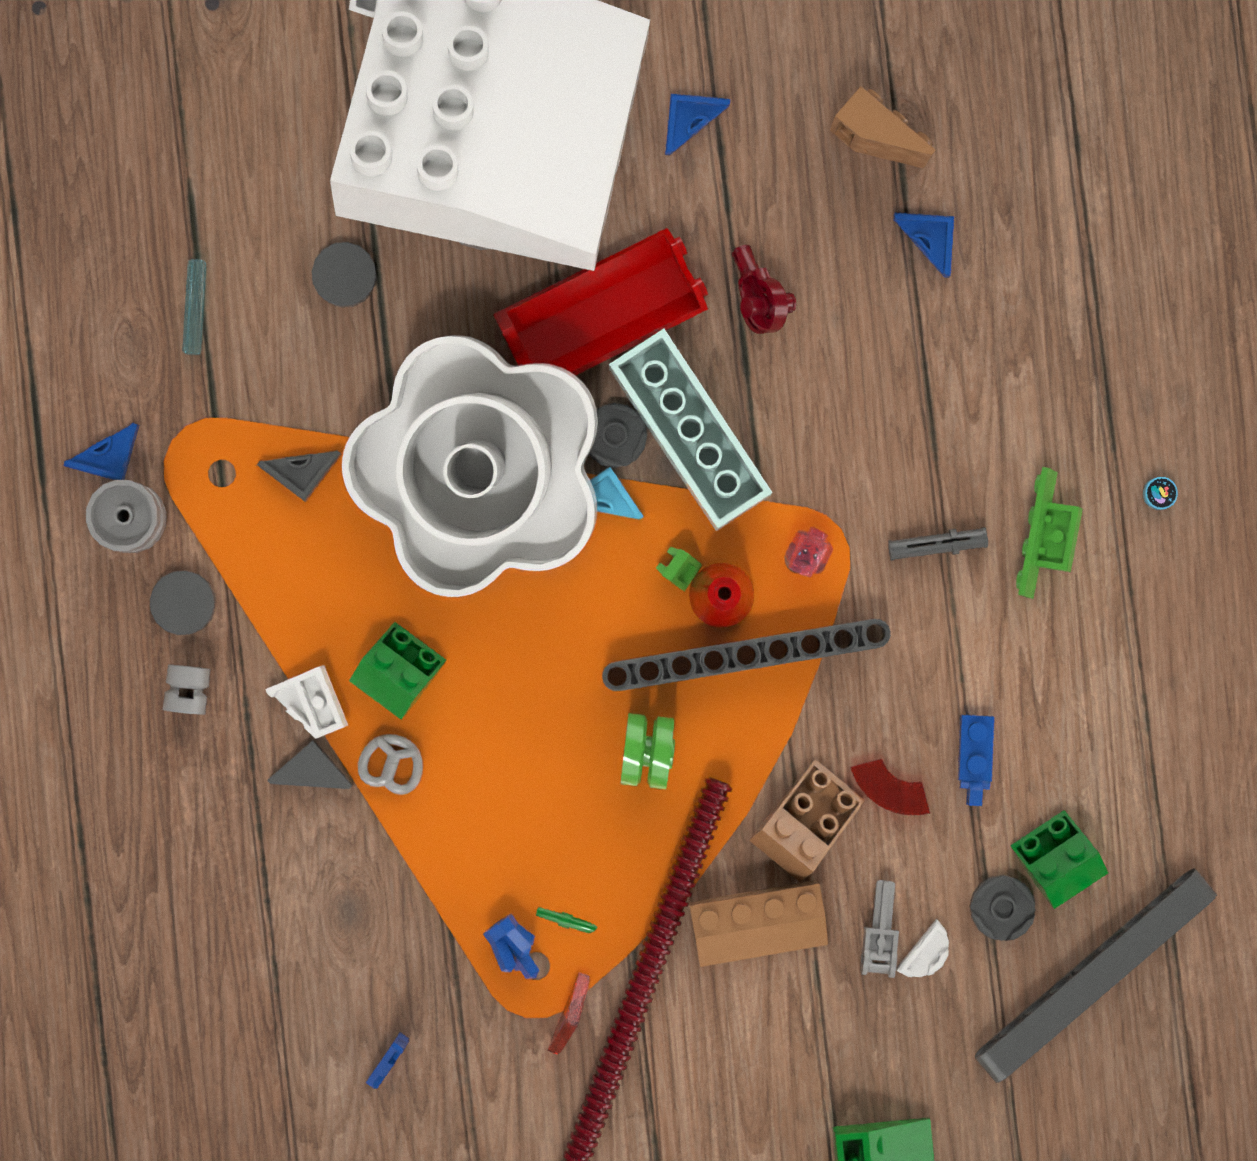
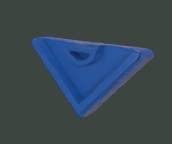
(689, 116)
(932, 236)
(109, 456)
(388, 1061)

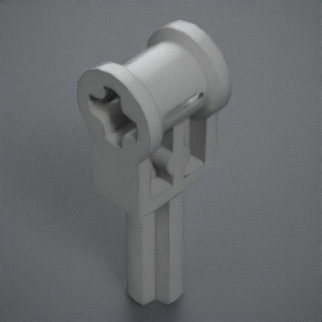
(880, 940)

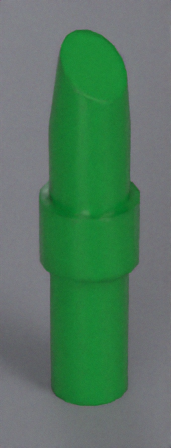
(566, 920)

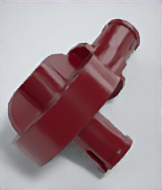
(753, 286)

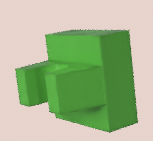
(681, 568)

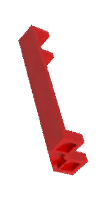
(605, 309)

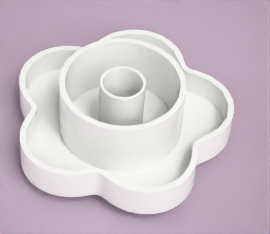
(476, 466)

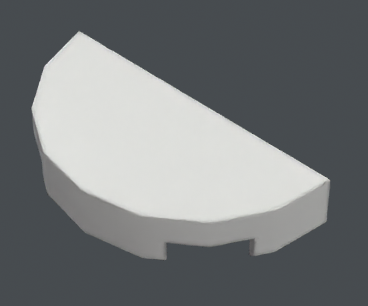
(927, 954)

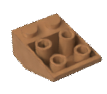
(876, 131)
(807, 821)

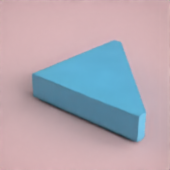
(613, 497)

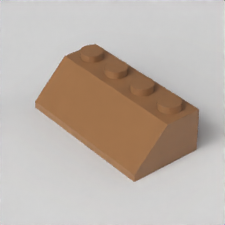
(759, 923)

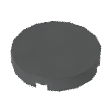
(344, 274)
(619, 436)
(182, 602)
(1002, 908)

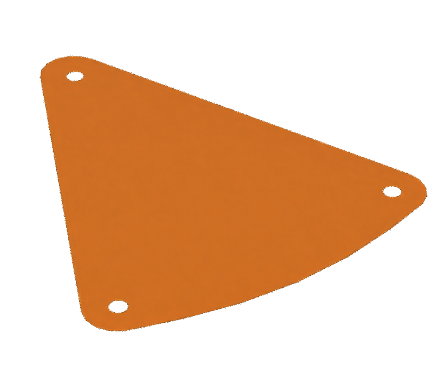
(517, 723)

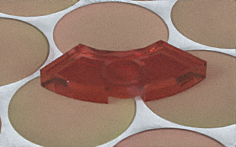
(888, 791)

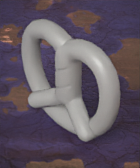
(391, 763)

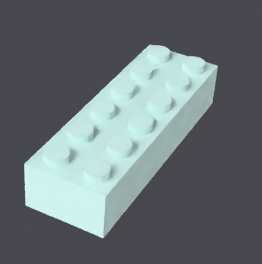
(690, 429)

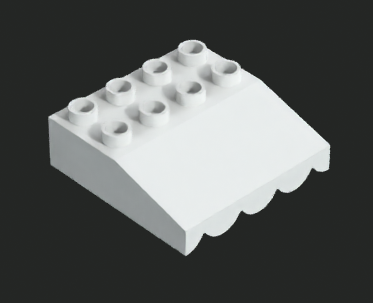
(492, 122)

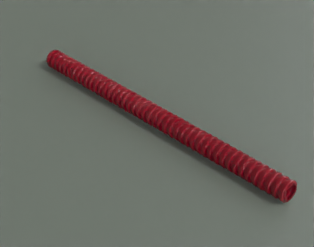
(647, 972)

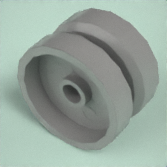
(109, 525)

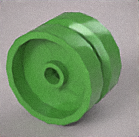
(648, 751)

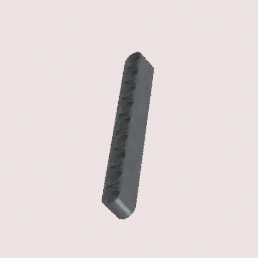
(761, 649)
(1095, 975)

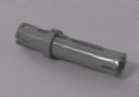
(938, 543)

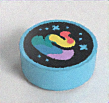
(1160, 493)

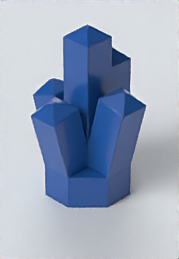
(512, 946)

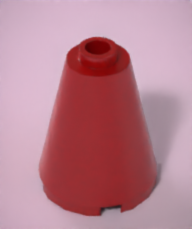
(705, 597)

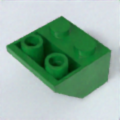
(397, 670)
(1059, 859)

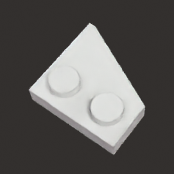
(311, 701)

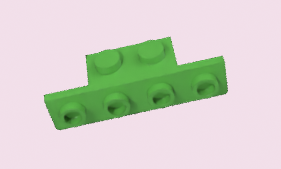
(1051, 535)

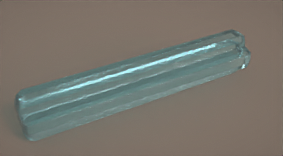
(194, 307)

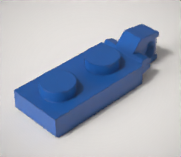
(975, 756)

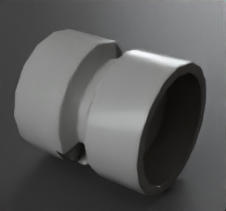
(190, 678)

